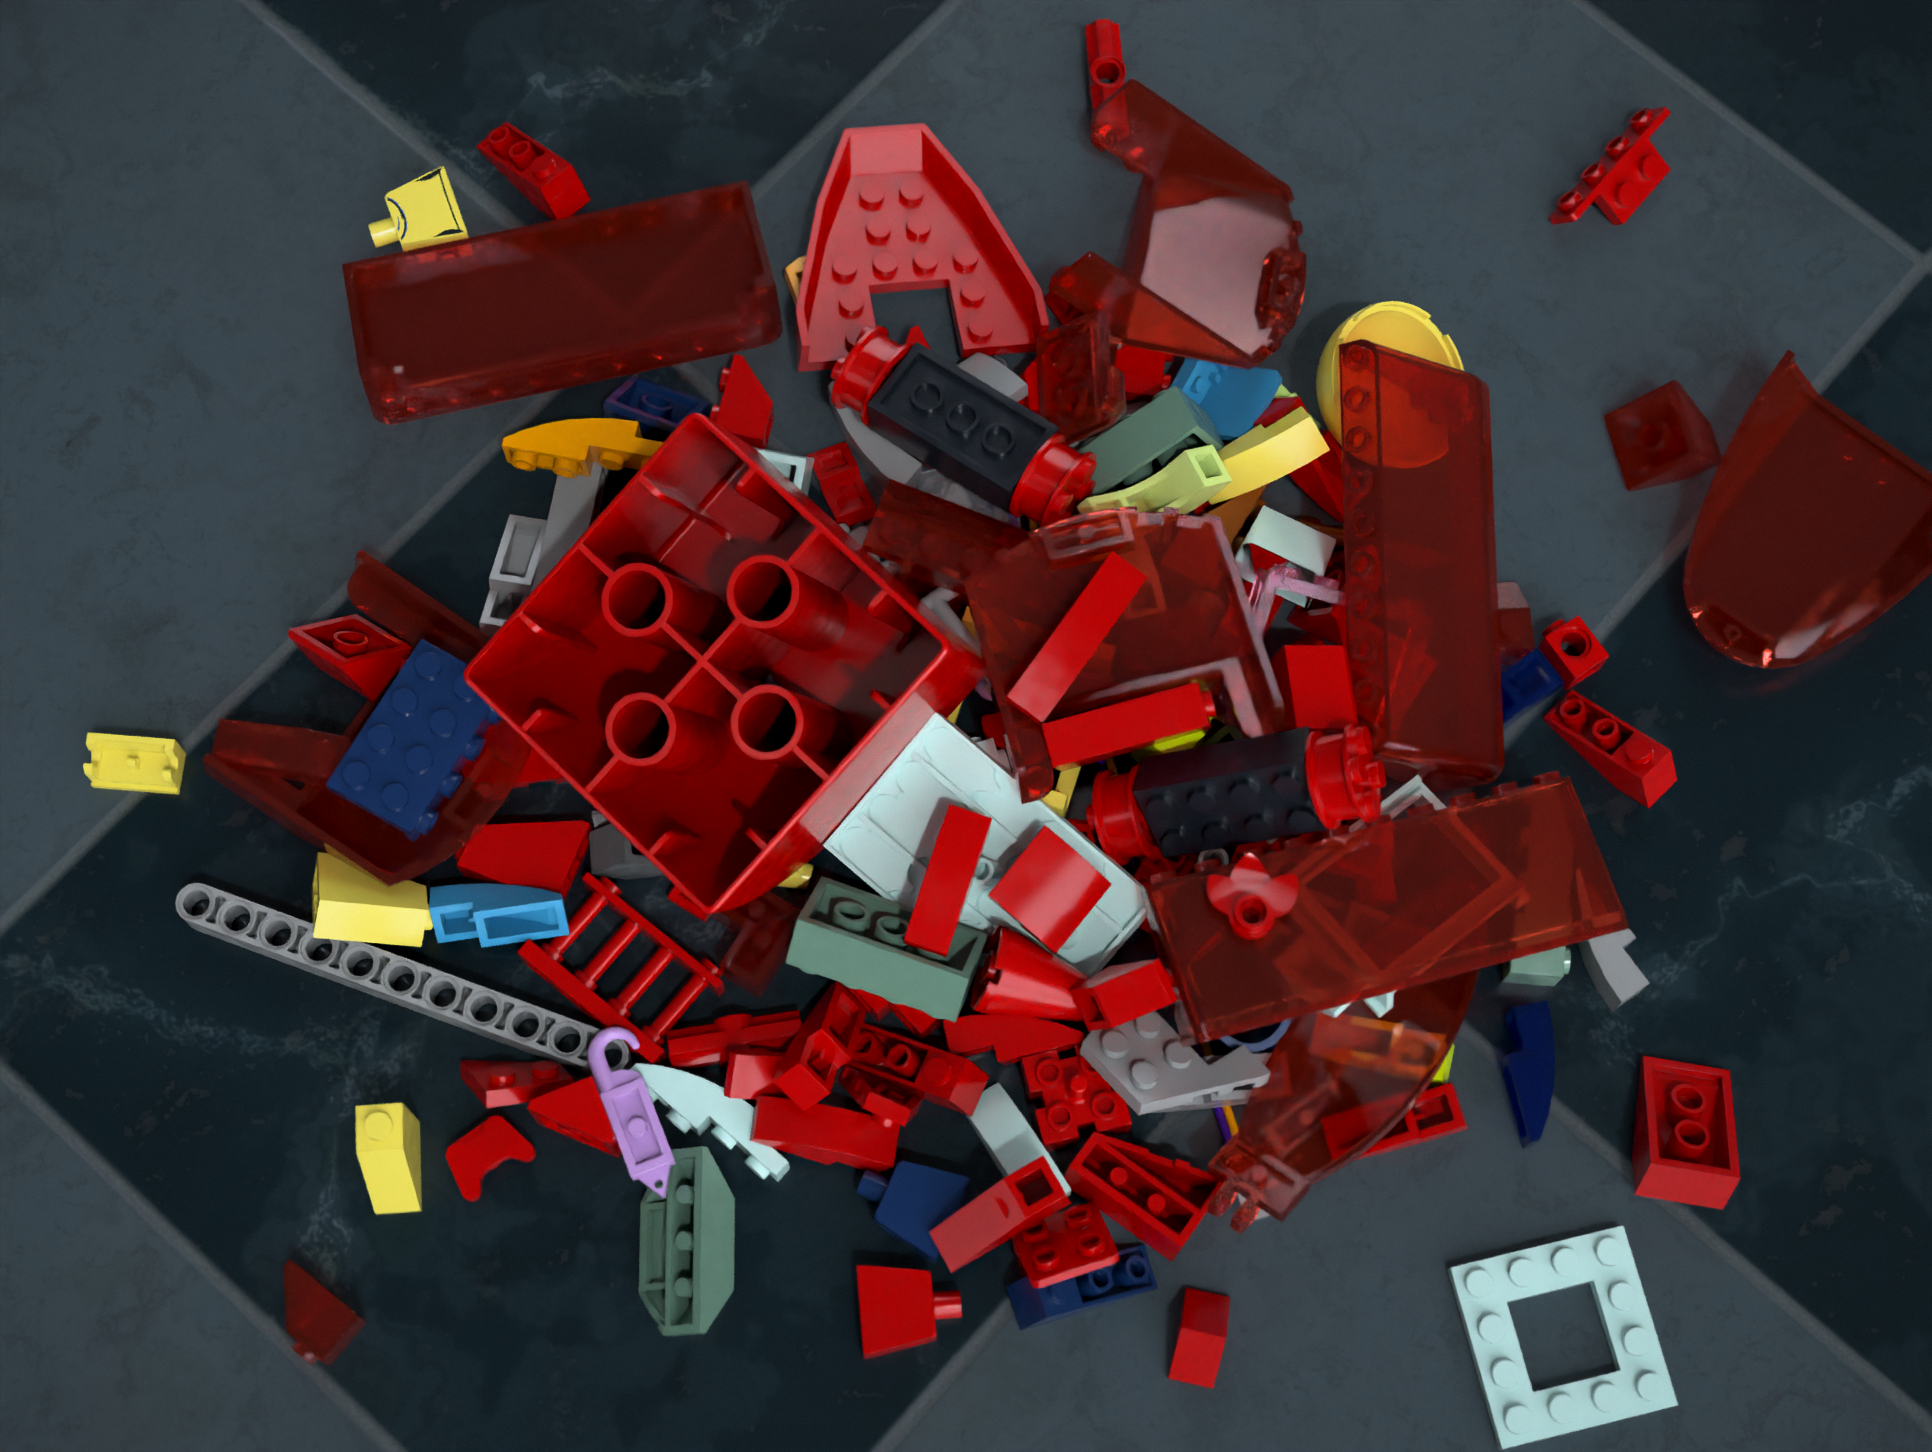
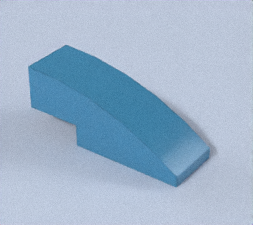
(496, 913)

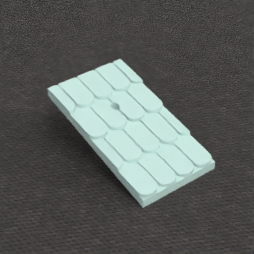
(900, 818)

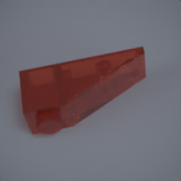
(279, 750)

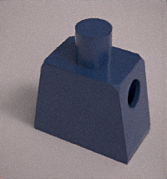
(914, 1203)

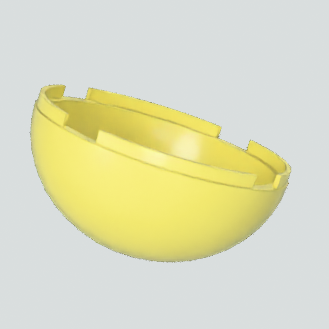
(1388, 324)

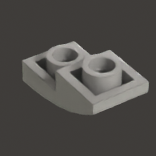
(995, 375)

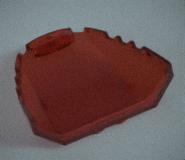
(1804, 530)

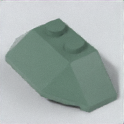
(687, 1245)

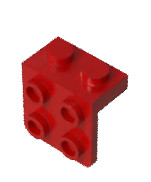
(1064, 1246)

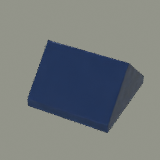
(653, 406)

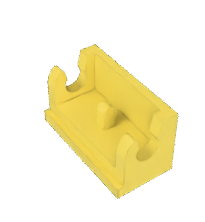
(134, 763)

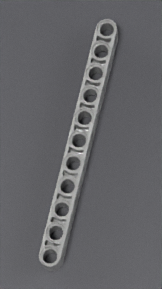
(386, 969)

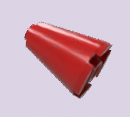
(1024, 980)

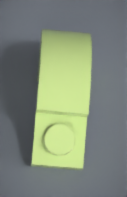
(1182, 484)

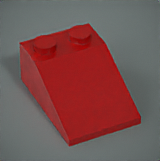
(1684, 1134)

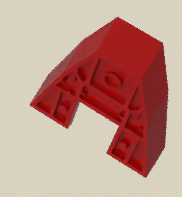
(909, 220)

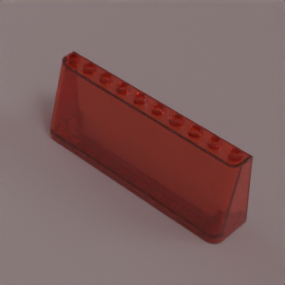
(561, 303)
(1421, 565)
(1388, 908)

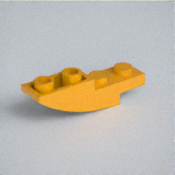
(575, 444)

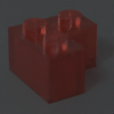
(762, 943)

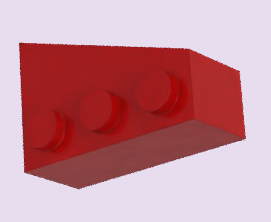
(1142, 1191)

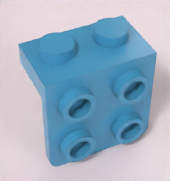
(1228, 393)

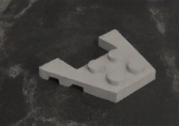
(1154, 1070)

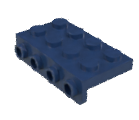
(415, 743)

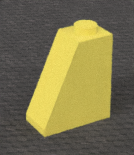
(363, 910)
(390, 1157)

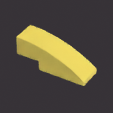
(1270, 453)

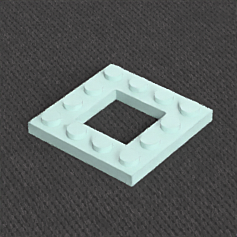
(1529, 1416)

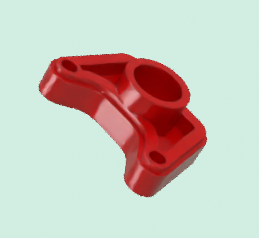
(483, 1151)

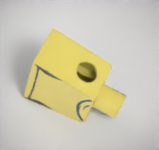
(421, 214)

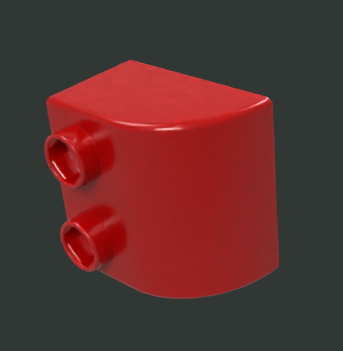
(651, 655)

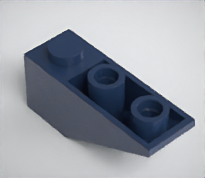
(1083, 1293)

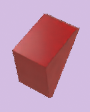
(1200, 1338)

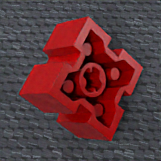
(1071, 1099)

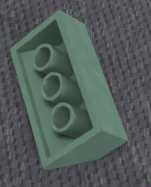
(862, 945)

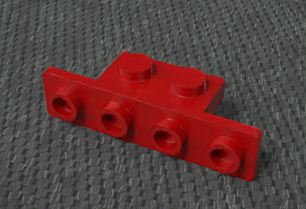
(1621, 176)

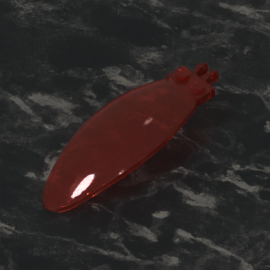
(1335, 1095)

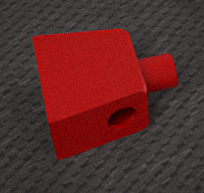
(900, 1308)

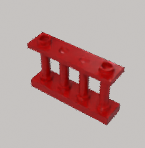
(581, 985)

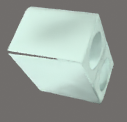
(1300, 544)

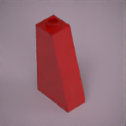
(1128, 726)

